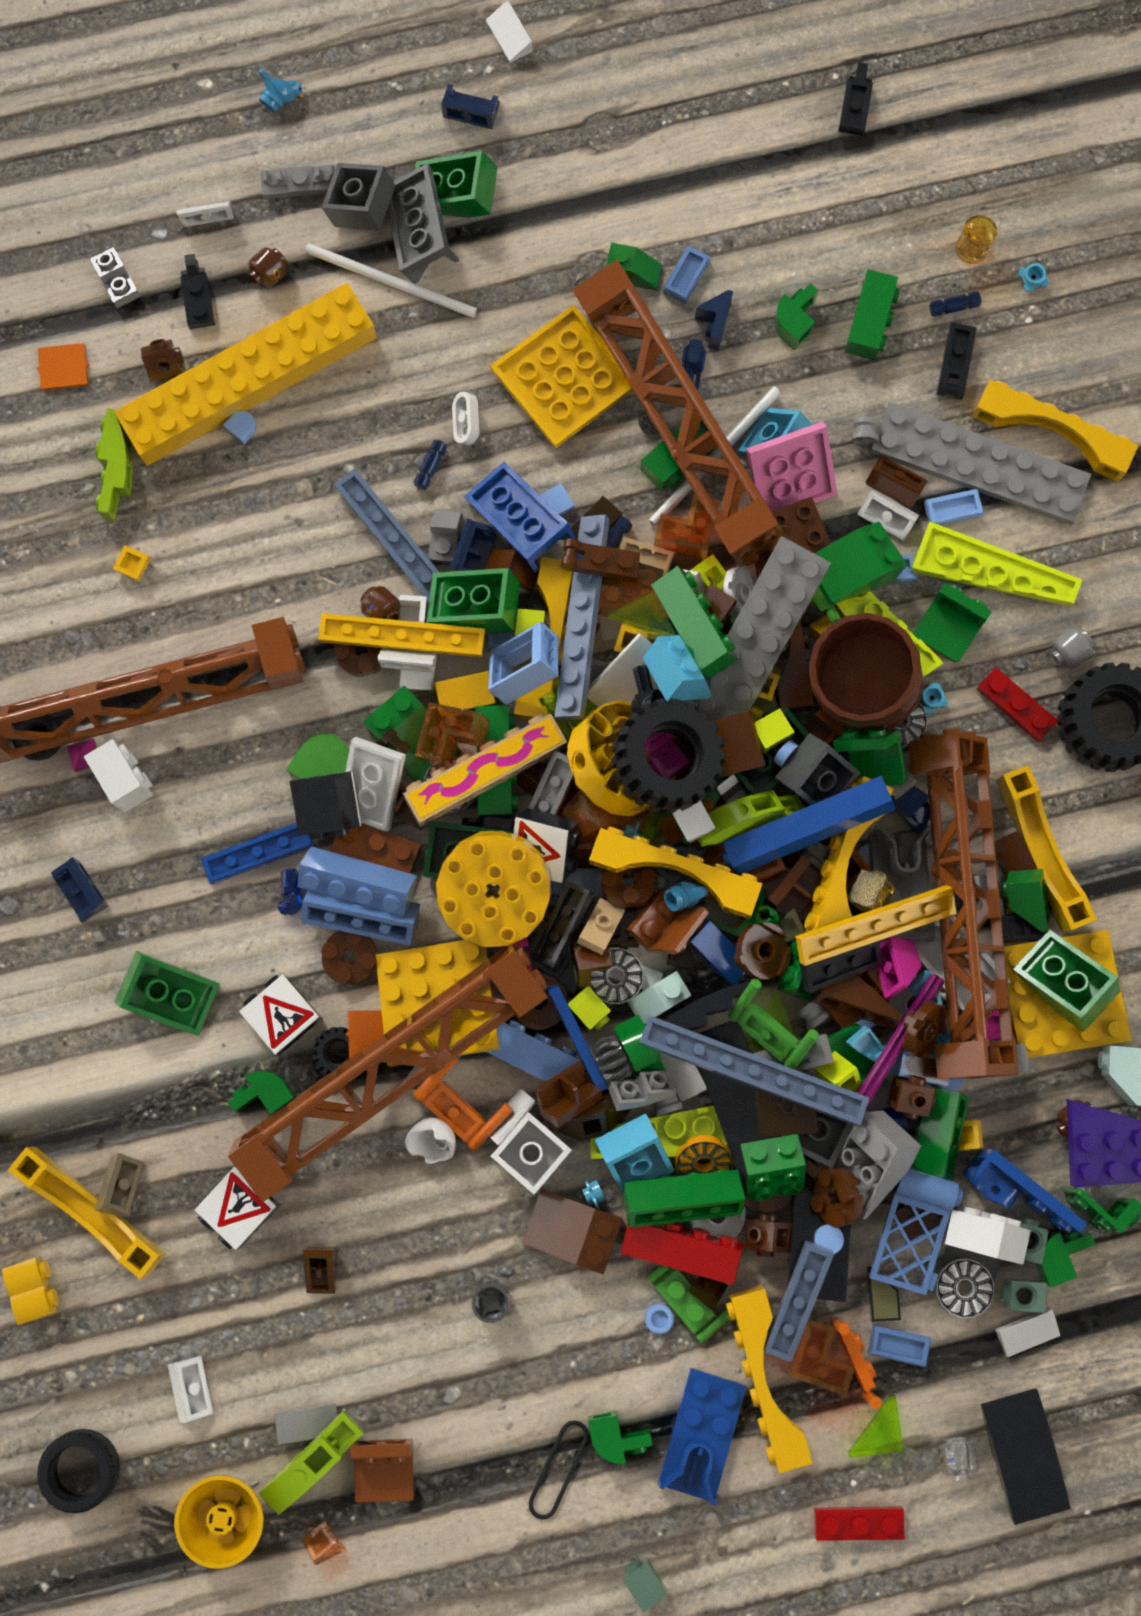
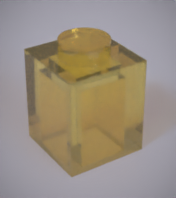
(870, 890)

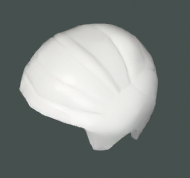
(432, 1140)

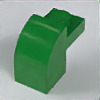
(791, 320)
(640, 1057)
(268, 1086)
(1056, 1261)
(611, 1443)

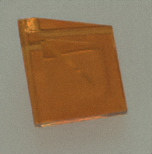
(323, 1543)

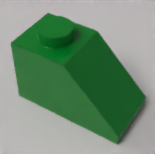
(638, 265)
(1028, 896)

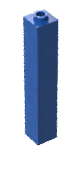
(808, 826)

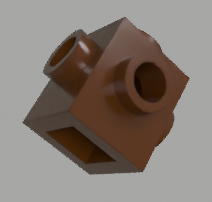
(162, 359)
(912, 1096)
(768, 1235)

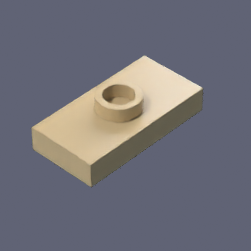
(649, 554)
(600, 926)

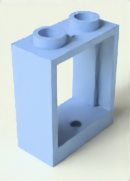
(534, 642)

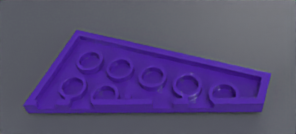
(1102, 1146)

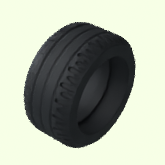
(48, 1477)

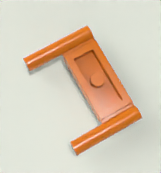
(456, 1111)
(863, 1370)

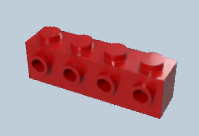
(685, 1250)

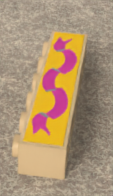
(485, 769)

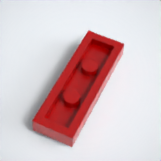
(1017, 704)
(859, 1523)

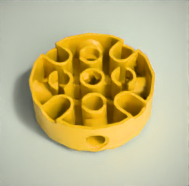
(591, 757)
(494, 860)

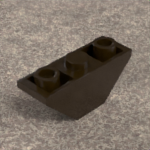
(594, 1121)

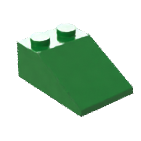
(464, 183)
(860, 563)
(475, 599)
(406, 717)
(1068, 980)
(166, 993)

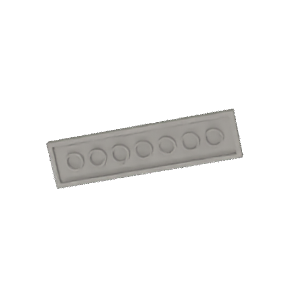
(981, 463)
(765, 627)

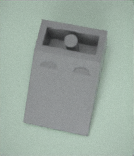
(877, 1156)

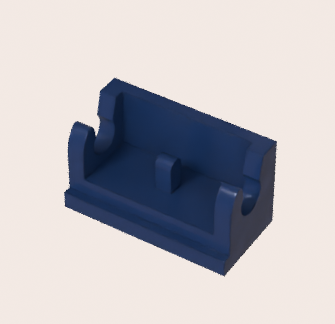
(469, 108)
(473, 547)
(79, 889)

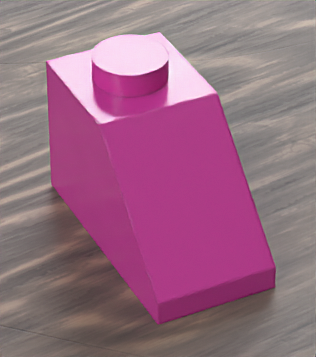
(898, 965)

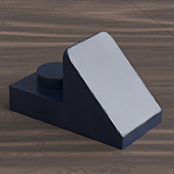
(716, 313)
(914, 809)

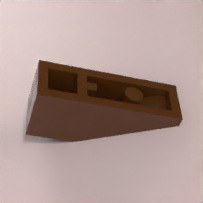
(858, 1000)

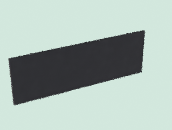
(732, 1099)

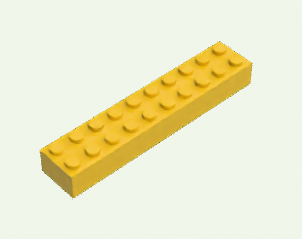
(246, 374)

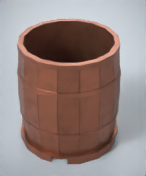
(866, 672)

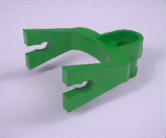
(758, 914)

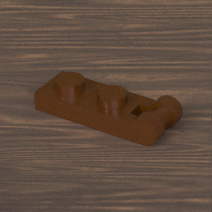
(600, 560)

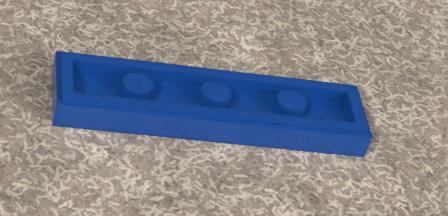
(255, 853)
(576, 1037)

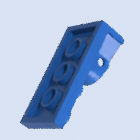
(518, 514)
(993, 1170)
(702, 1435)

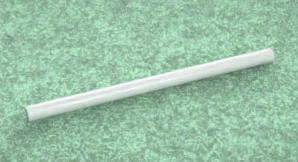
(391, 280)
(732, 437)

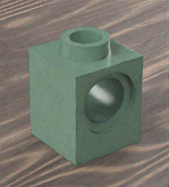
(1036, 1251)
(1036, 1295)
(644, 1583)

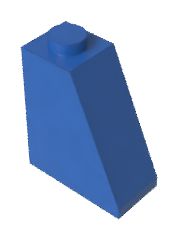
(716, 952)

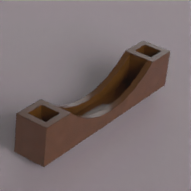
(794, 683)

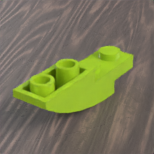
(116, 457)
(748, 814)
(311, 1463)

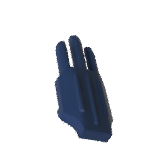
(694, 360)

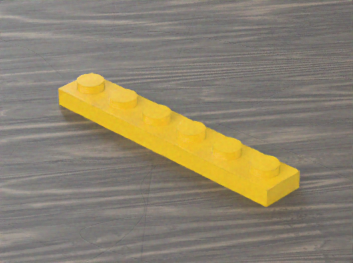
(401, 635)
(875, 925)

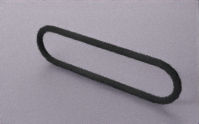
(551, 1513)

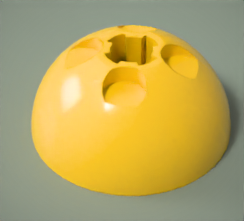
(205, 1530)

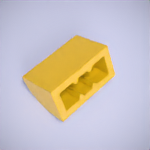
(465, 691)

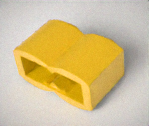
(30, 1290)

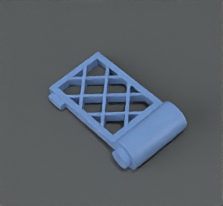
(931, 1195)

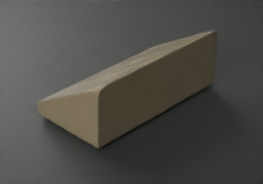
(119, 1185)

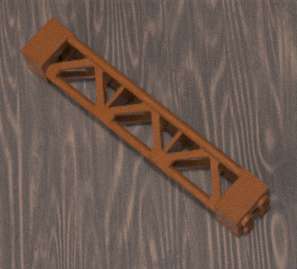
(607, 302)
(270, 649)
(940, 759)
(264, 1161)

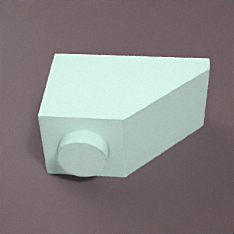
(660, 997)
(1122, 1071)

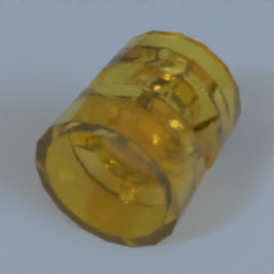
(976, 239)

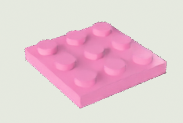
(794, 467)

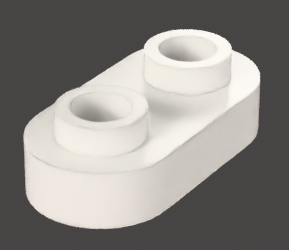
(465, 418)

